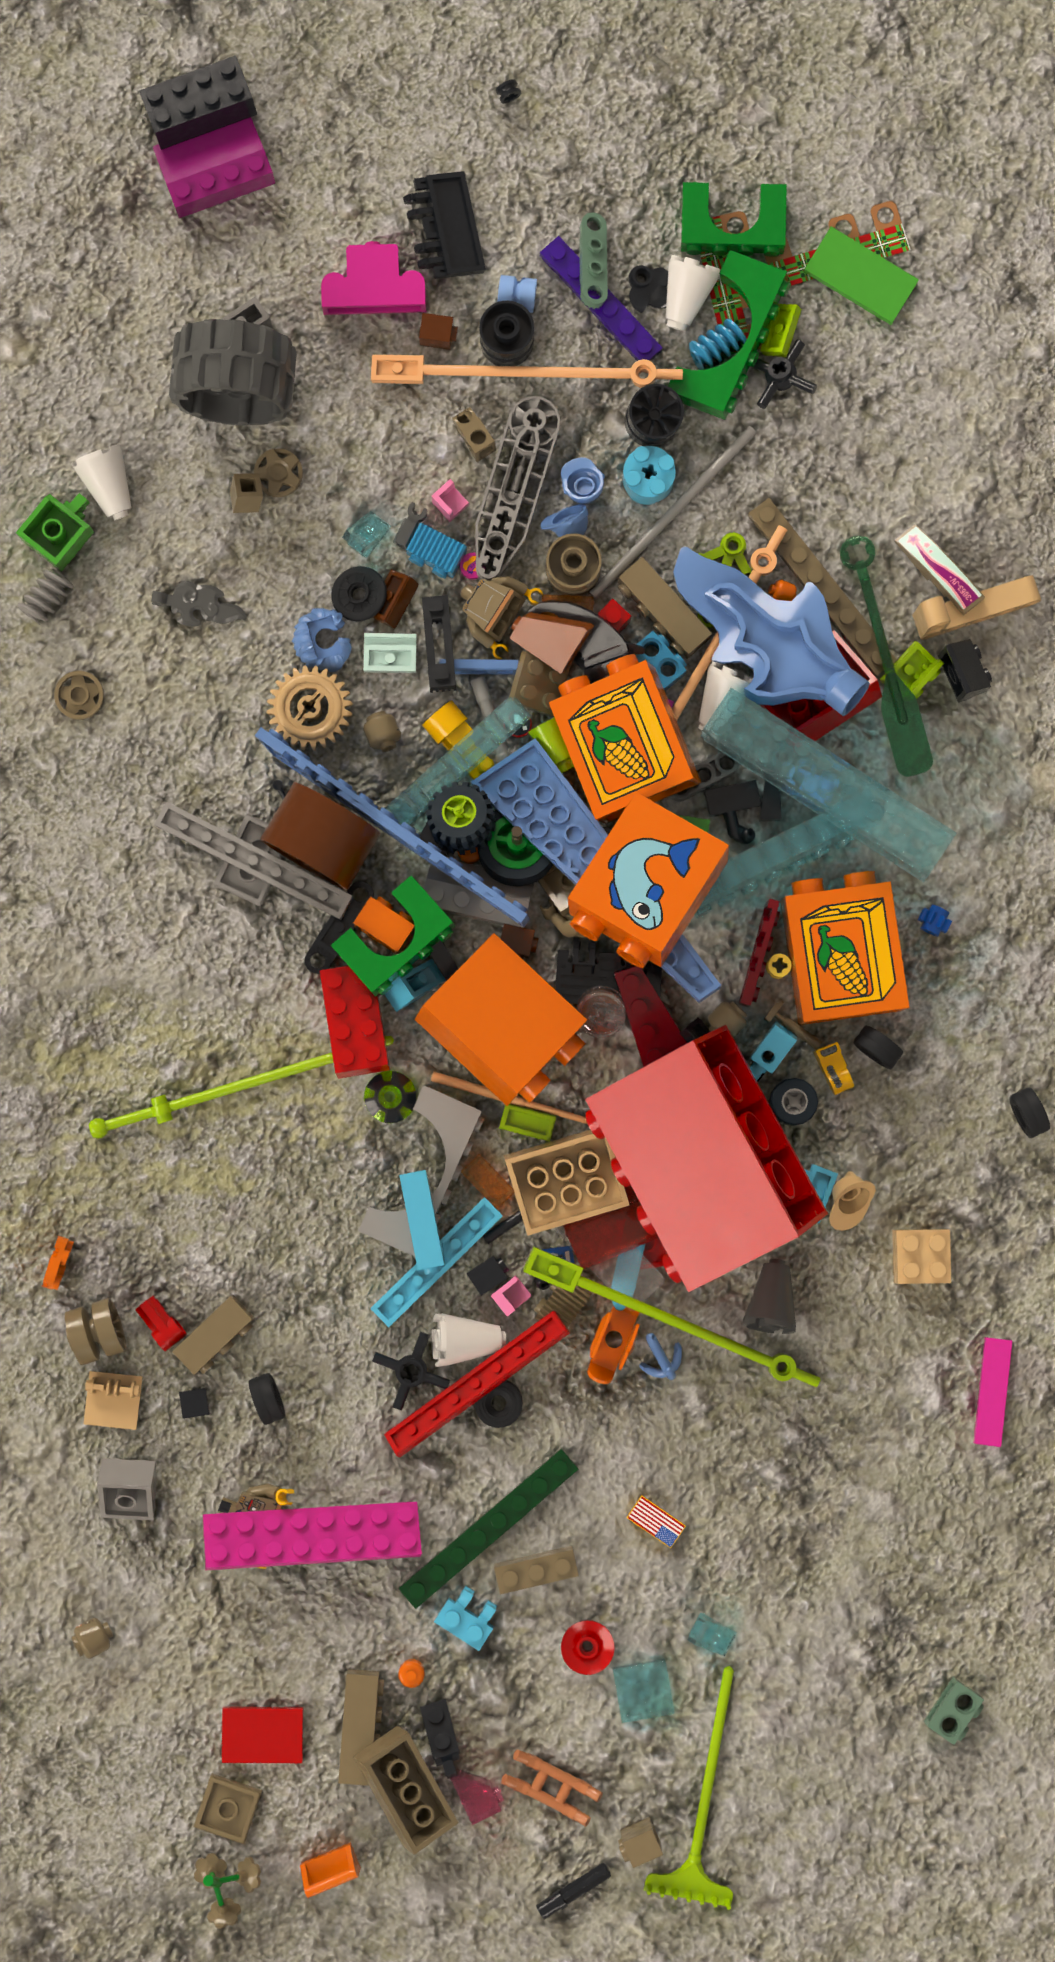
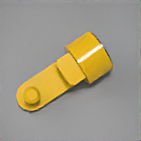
(448, 727)

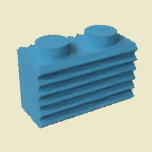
(436, 551)

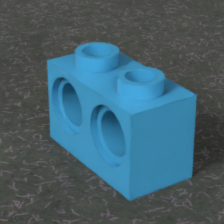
(663, 658)

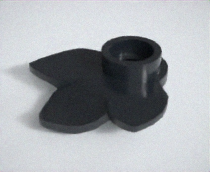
(651, 291)

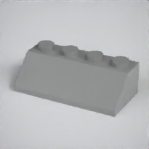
(460, 901)

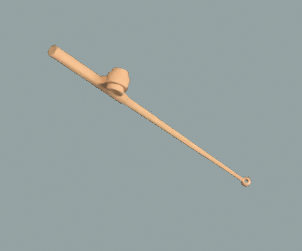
(518, 1101)

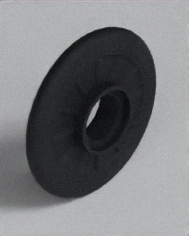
(367, 606)

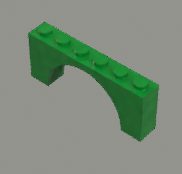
(761, 287)

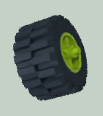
(461, 818)

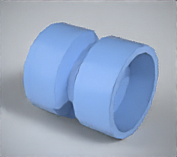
(518, 291)

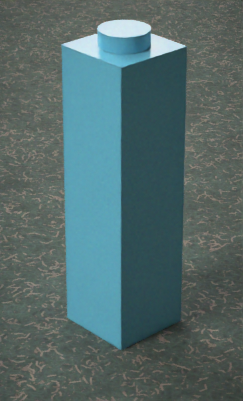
(422, 1221)

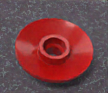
(587, 1661)

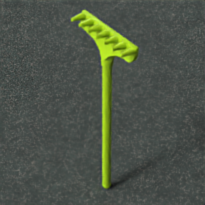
(690, 1879)

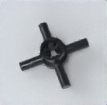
(415, 1359)

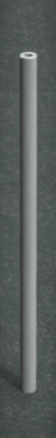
(676, 508)

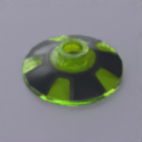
(404, 1099)

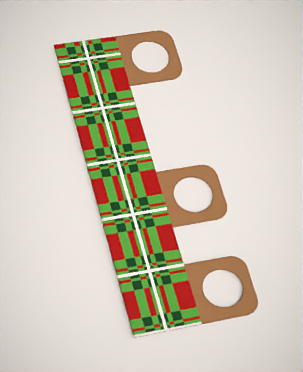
(885, 241)
(725, 300)

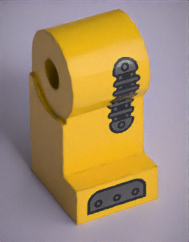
(834, 1068)

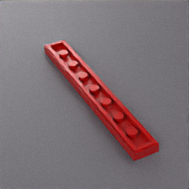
(476, 1383)

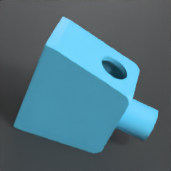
(777, 1040)

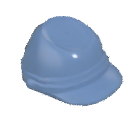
(582, 480)
(567, 521)

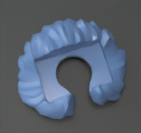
(306, 645)

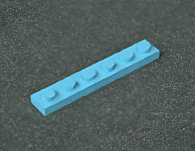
(453, 1245)

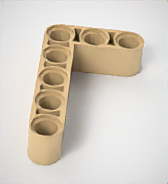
(936, 617)

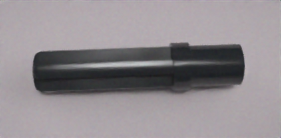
(574, 1890)

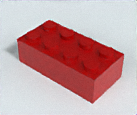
(353, 1024)

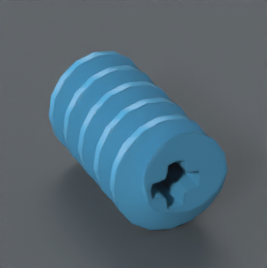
(715, 343)

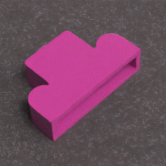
(373, 284)

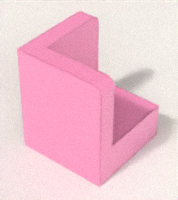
(449, 500)
(511, 1295)

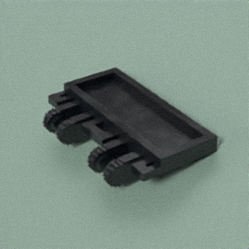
(448, 220)
(577, 977)

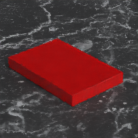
(262, 1734)

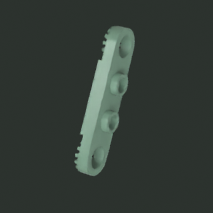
(593, 260)

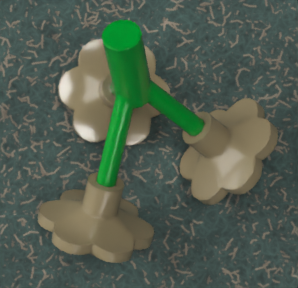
(211, 1874)

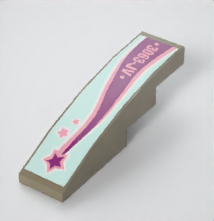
(940, 569)

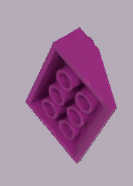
(215, 167)

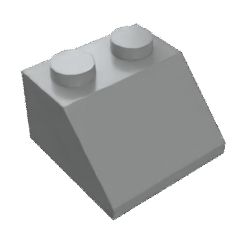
(127, 1489)

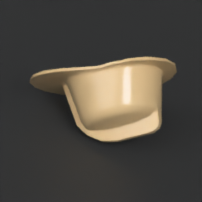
(851, 1201)

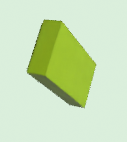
(527, 1122)

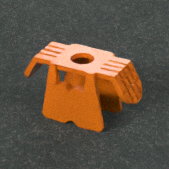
(604, 1358)

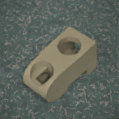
(474, 434)

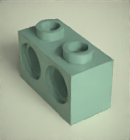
(947, 1707)

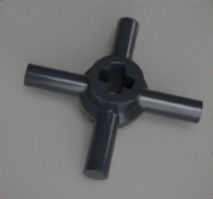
(782, 375)

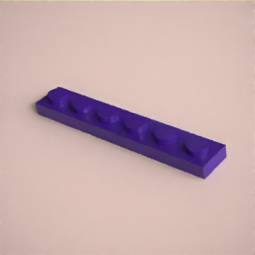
(612, 313)

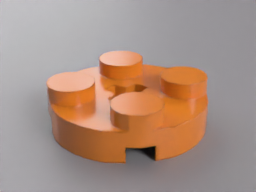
(57, 1263)

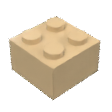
(921, 1256)

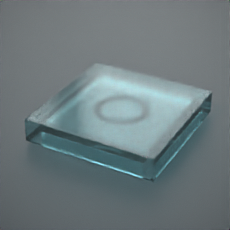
(643, 1690)

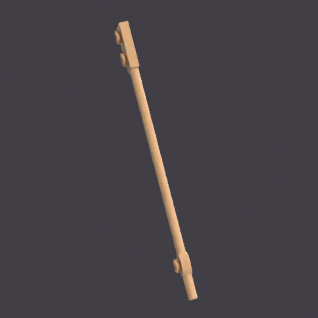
(411, 370)
(757, 571)

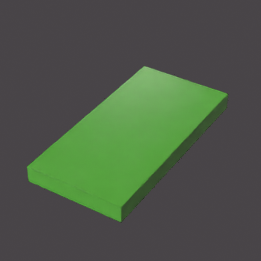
(861, 275)

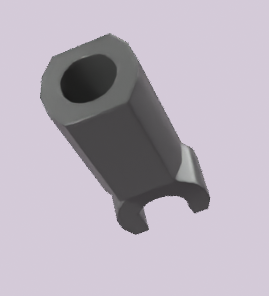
(409, 527)

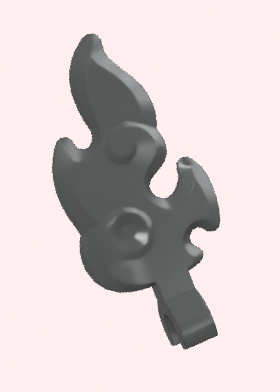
(192, 597)

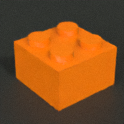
(385, 925)

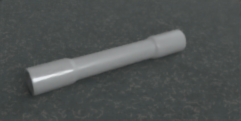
(484, 700)

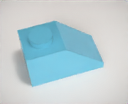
(414, 985)

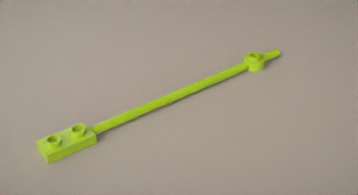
(568, 1275)

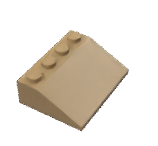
(564, 1181)

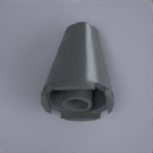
(772, 1300)

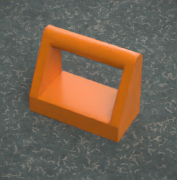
(329, 1870)

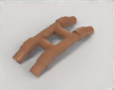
(558, 1802)

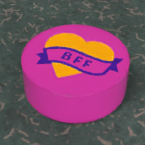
(468, 566)

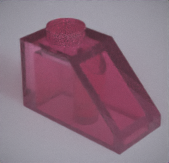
(477, 1795)

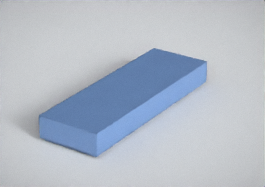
(484, 666)

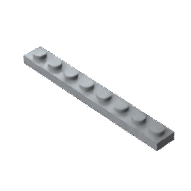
(253, 860)

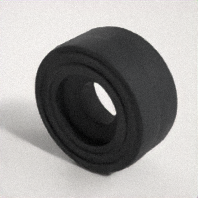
(878, 1047)
(1029, 1112)
(266, 1398)
(509, 1414)

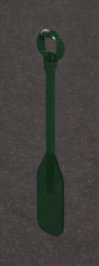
(898, 703)

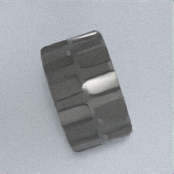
(232, 372)

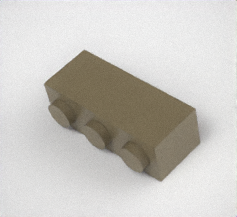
(214, 1336)
(536, 1569)

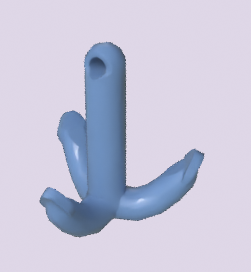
(667, 1369)

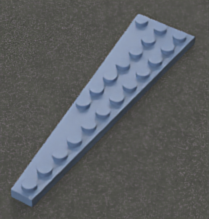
(386, 822)

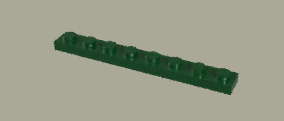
(488, 1528)

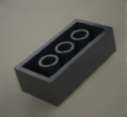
(198, 102)

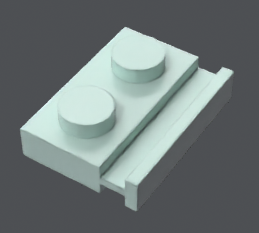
(390, 653)

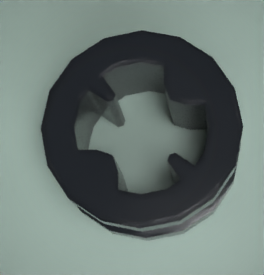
(508, 91)

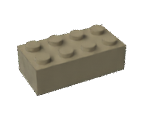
(405, 1789)

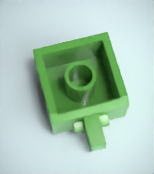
(57, 530)

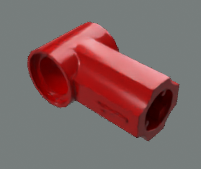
(164, 1328)

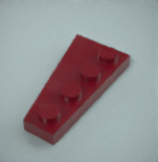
(762, 944)
(648, 1017)

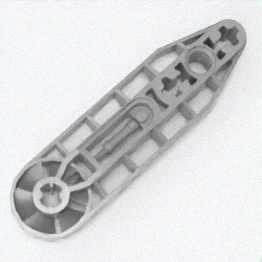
(510, 502)

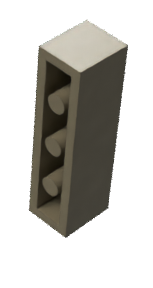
(664, 608)
(359, 1721)

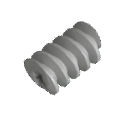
(45, 595)

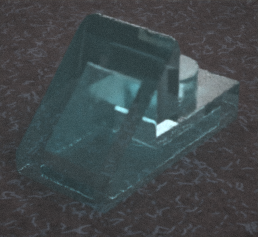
(366, 533)
(711, 1635)

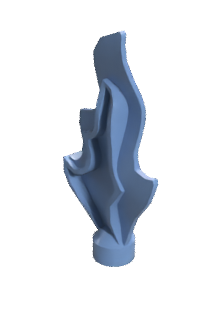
(780, 640)

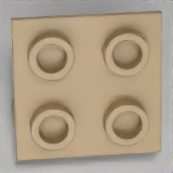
(112, 1400)

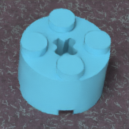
(645, 460)

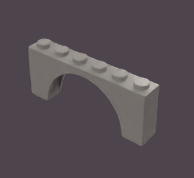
(455, 1124)

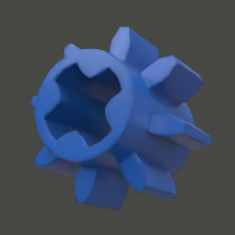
(934, 920)

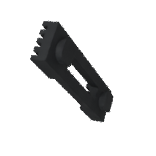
(440, 675)

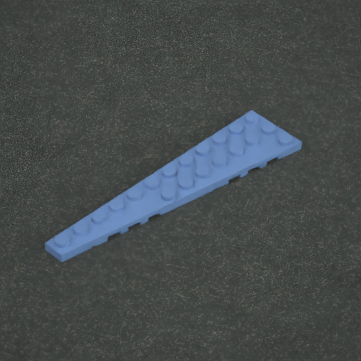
(558, 823)

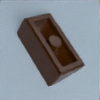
(399, 594)

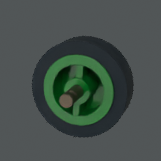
(511, 856)

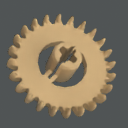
(326, 688)

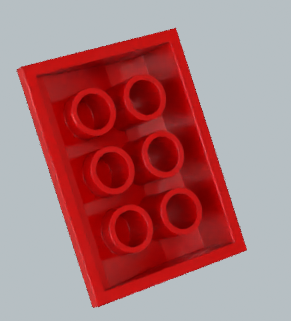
(816, 717)

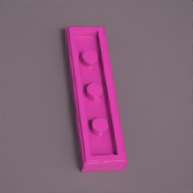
(992, 1392)

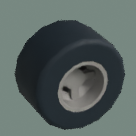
(801, 1098)

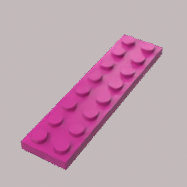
(311, 1535)

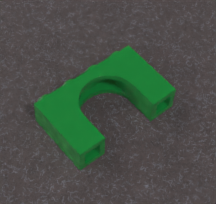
(701, 235)
(430, 927)

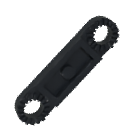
(336, 928)

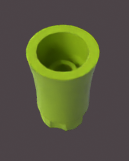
(552, 742)

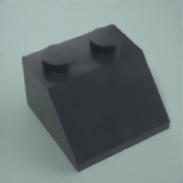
(965, 669)

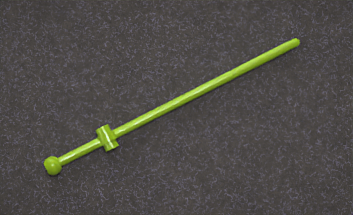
(162, 1108)

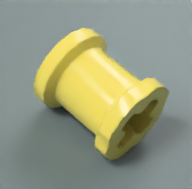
(772, 971)

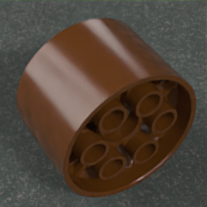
(320, 836)

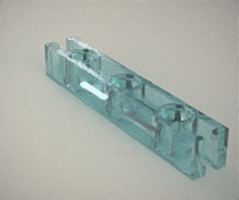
(460, 760)

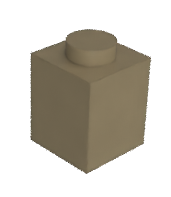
(246, 493)

